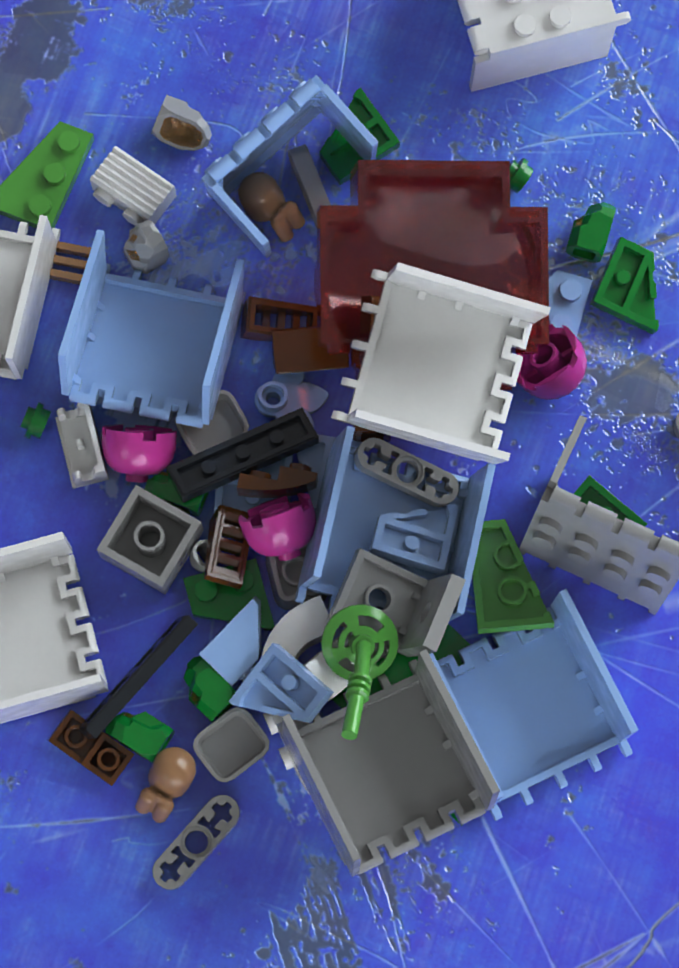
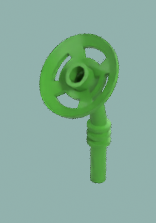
(359, 651)

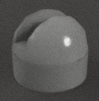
(195, 560)

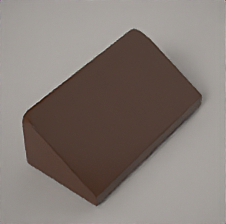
(299, 352)

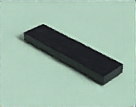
(242, 454)
(137, 677)

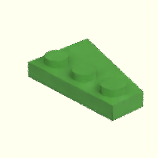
(46, 176)
(503, 586)

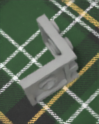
(414, 604)

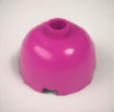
(556, 367)
(138, 450)
(280, 526)

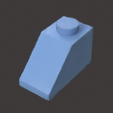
(237, 645)

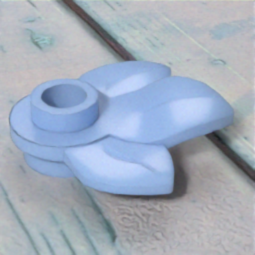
(292, 394)

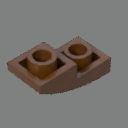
(290, 482)
(99, 755)

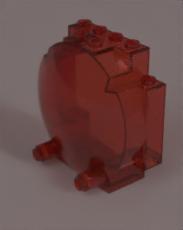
(433, 218)

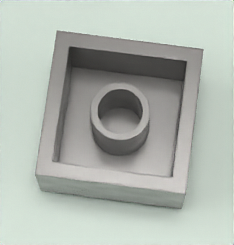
(150, 539)

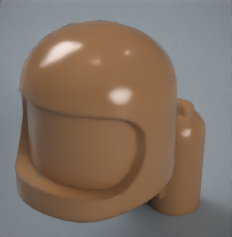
(266, 202)
(168, 779)

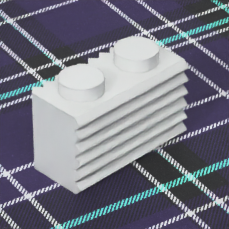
(131, 188)

